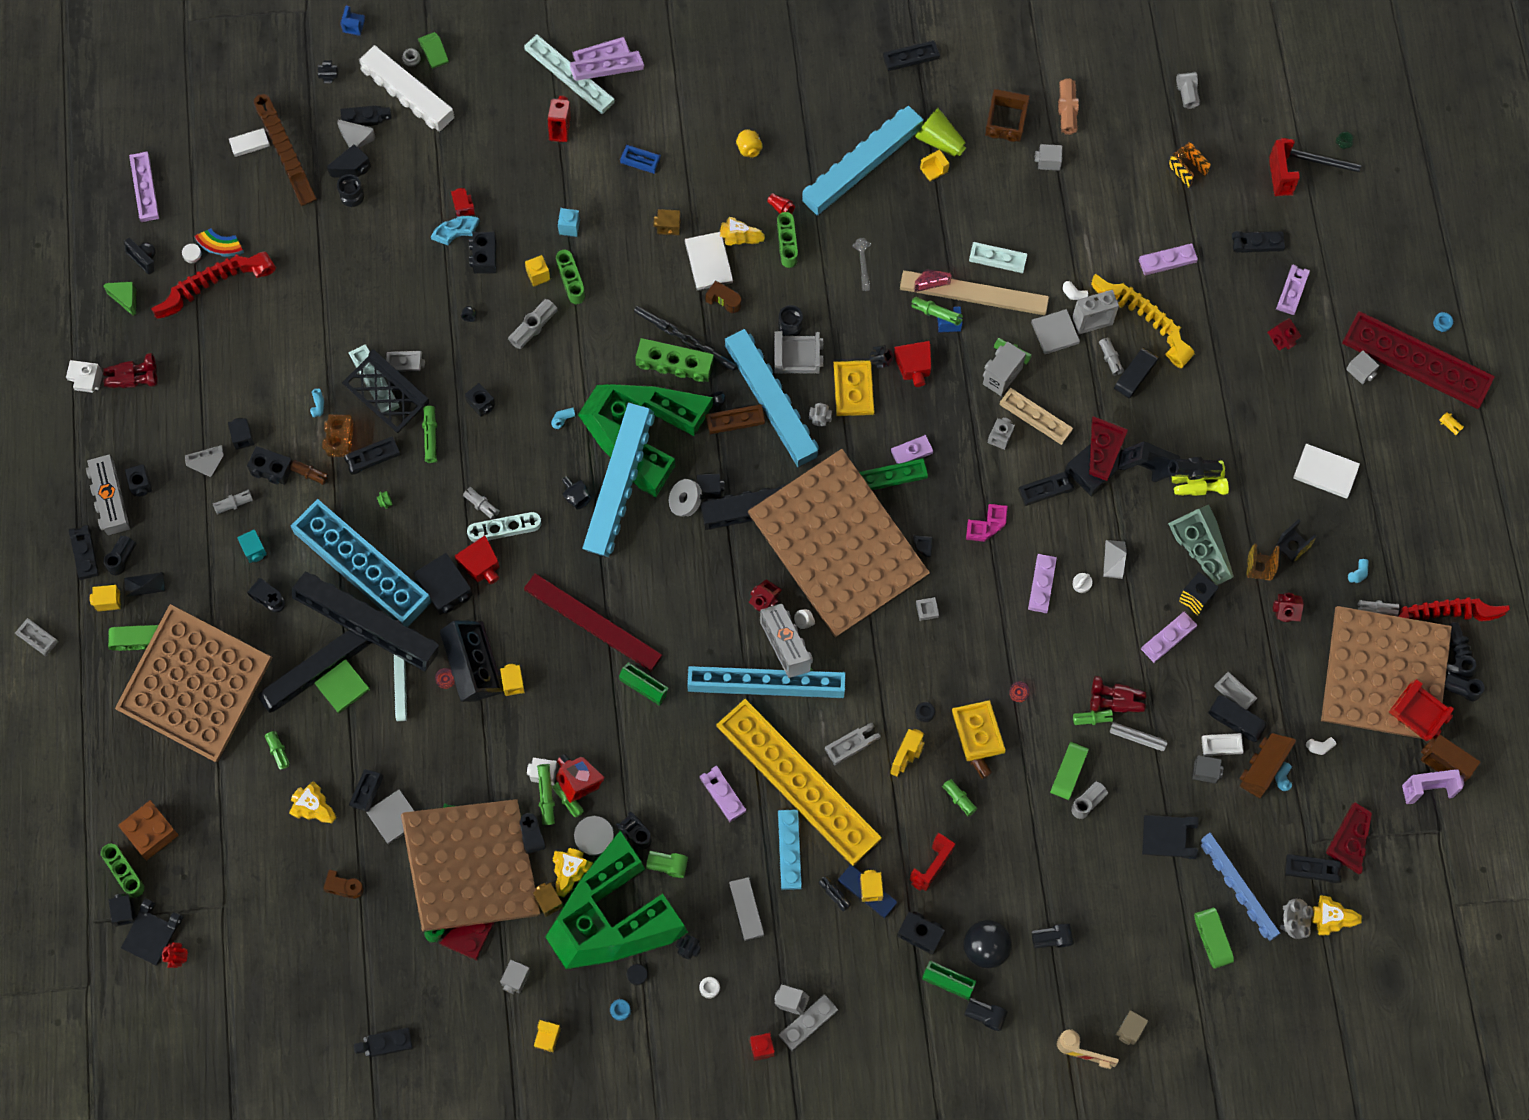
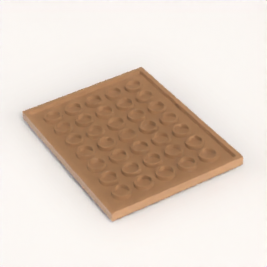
(838, 542)

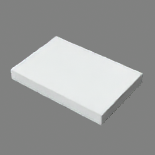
(708, 260)
(1326, 471)

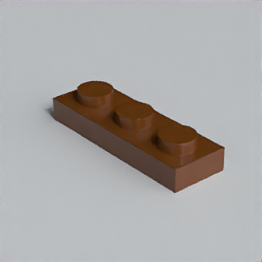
(735, 419)

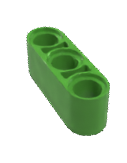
(785, 247)
(572, 284)
(130, 637)
(1069, 770)
(129, 876)
(1214, 937)

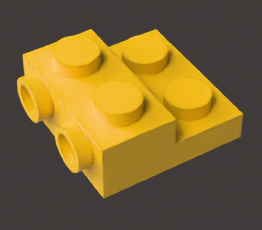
(909, 749)

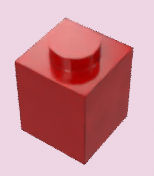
(762, 1046)

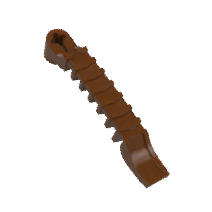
(284, 149)

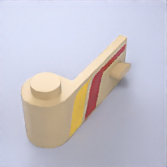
(1069, 1044)

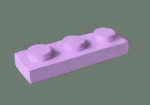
(605, 49)
(1168, 259)
(1042, 583)
(1169, 637)

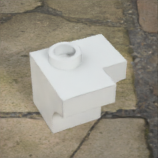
(84, 375)

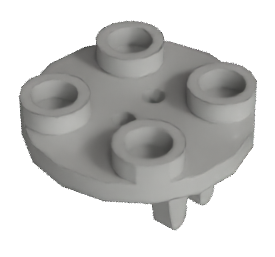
(1297, 918)

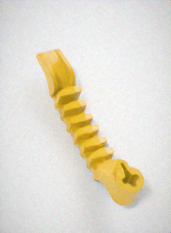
(1179, 352)

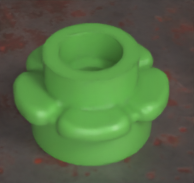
(384, 500)

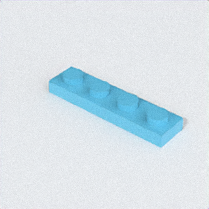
(789, 849)

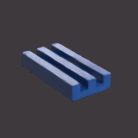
(643, 164)

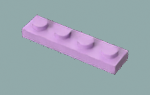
(606, 65)
(144, 186)

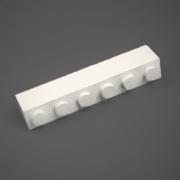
(406, 89)

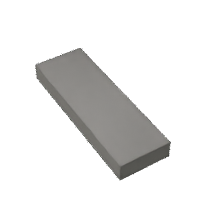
(746, 909)

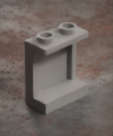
(797, 353)

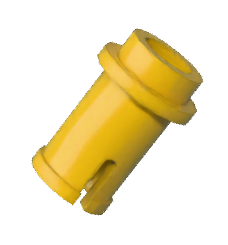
(1450, 422)

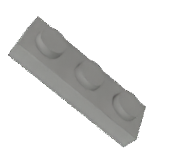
(808, 1023)

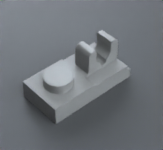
(406, 360)

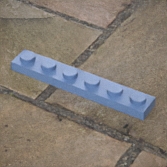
(1242, 891)

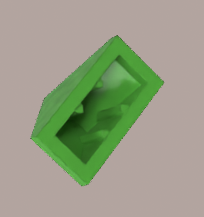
(433, 50)
(124, 294)

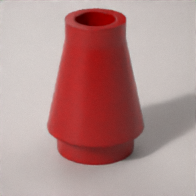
(781, 204)

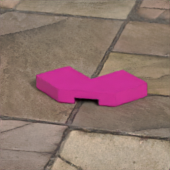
(984, 530)

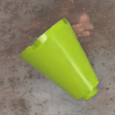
(941, 134)

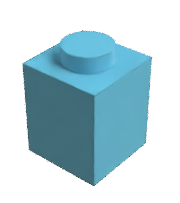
(568, 222)

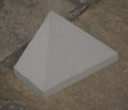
(356, 133)
(205, 460)
(1114, 559)

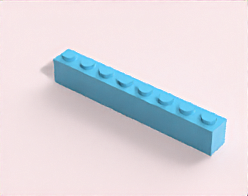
(862, 160)
(771, 397)
(618, 480)
(765, 682)

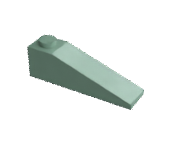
(1203, 540)

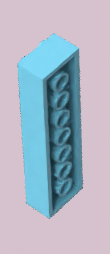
(361, 563)

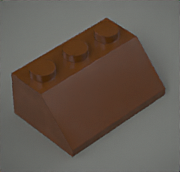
(1266, 764)

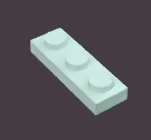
(998, 257)

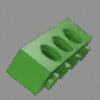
(668, 352)

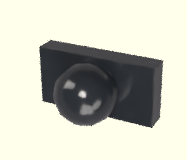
(141, 254)

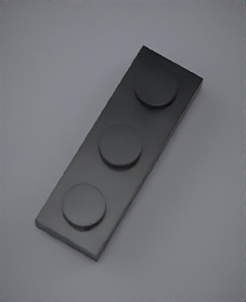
(911, 55)

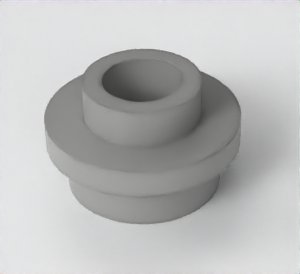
(411, 53)

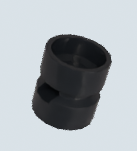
(350, 190)
(790, 320)

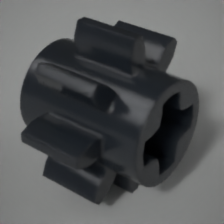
(327, 71)
(881, 356)
(688, 947)

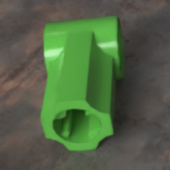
(671, 864)

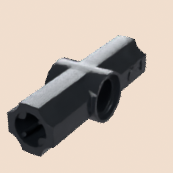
(1195, 468)

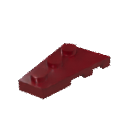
(1104, 447)
(1350, 839)
(467, 939)

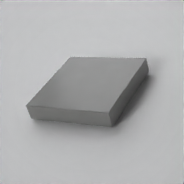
(1055, 331)
(387, 816)

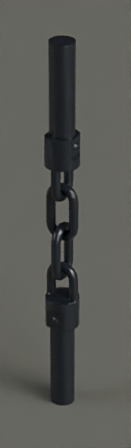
(664, 325)

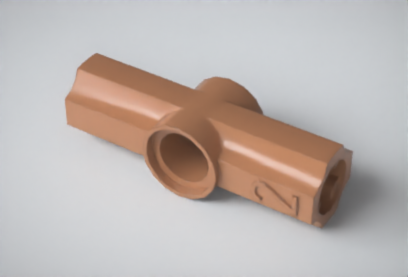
(1068, 106)

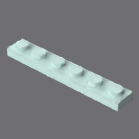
(561, 68)

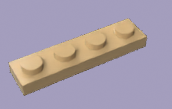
(1036, 416)

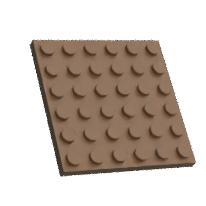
(1374, 663)
(193, 683)
(469, 865)

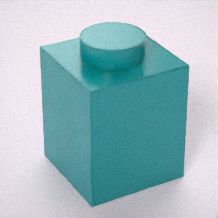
(252, 546)

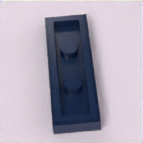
(851, 881)

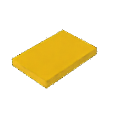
(853, 388)
(978, 730)

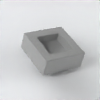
(927, 609)

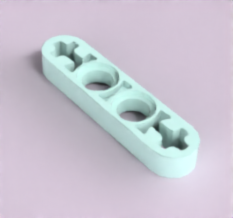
(503, 523)
(400, 689)

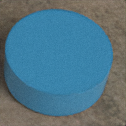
(1443, 322)
(620, 1009)

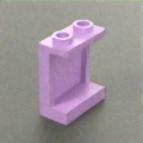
(1415, 785)

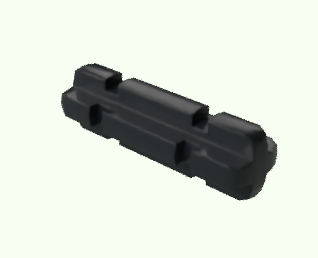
(834, 893)

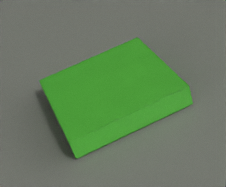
(342, 686)

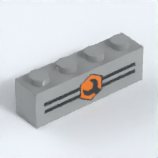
(107, 494)
(785, 640)

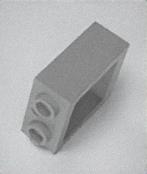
(1103, 312)

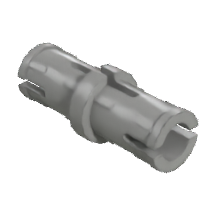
(1111, 356)
(232, 502)
(481, 503)
(1379, 607)

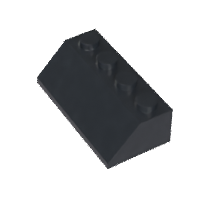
(471, 660)

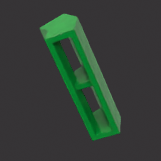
(643, 683)
(949, 980)

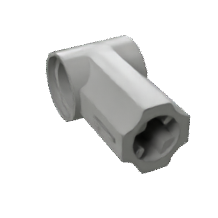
(1188, 85)
(1089, 800)

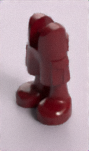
(126, 372)
(1121, 694)

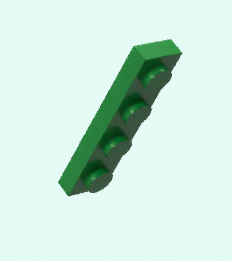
(895, 474)

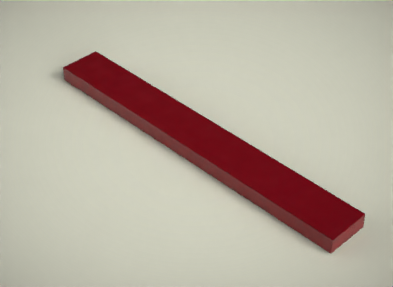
(593, 622)

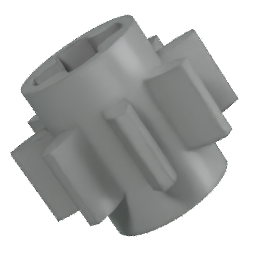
(820, 414)

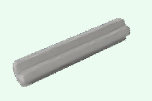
(1138, 736)

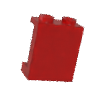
(1283, 181)
(1421, 711)
(945, 849)

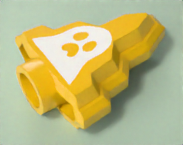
(739, 233)
(311, 804)
(569, 869)
(1332, 916)

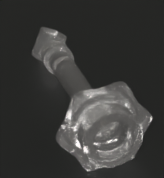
(861, 245)

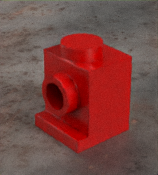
(462, 202)

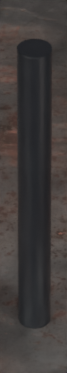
(1325, 160)

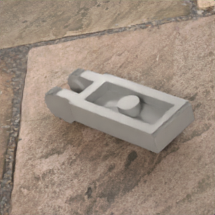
(851, 744)

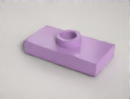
(912, 450)

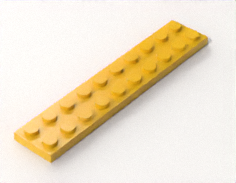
(799, 782)

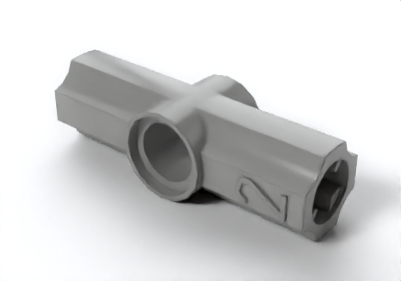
(525, 331)

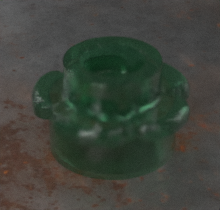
(1347, 137)

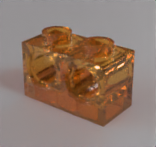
(341, 435)

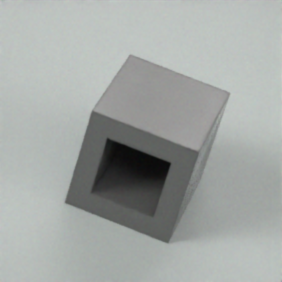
(1207, 769)

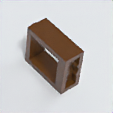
(1010, 100)
(1445, 756)

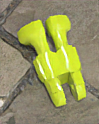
(1200, 486)

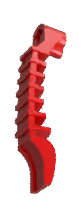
(259, 264)
(1479, 610)

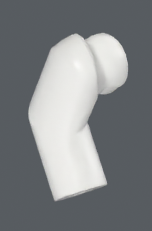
(1071, 291)
(1319, 747)

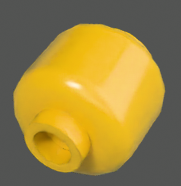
(749, 143)

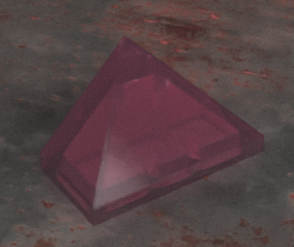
(931, 279)

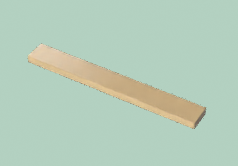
(982, 294)

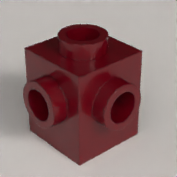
(1284, 334)
(764, 595)
(1288, 607)

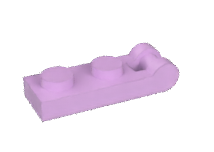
(1292, 290)
(723, 794)

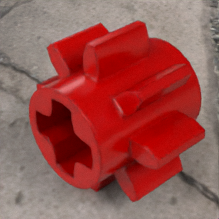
(174, 955)

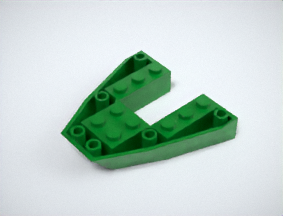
(606, 410)
(582, 932)

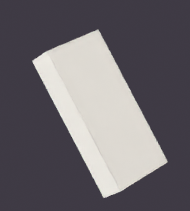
(249, 142)
(1222, 744)

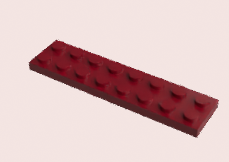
(1418, 360)

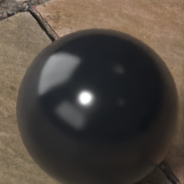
(987, 944)

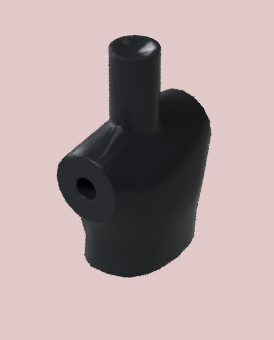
(576, 494)

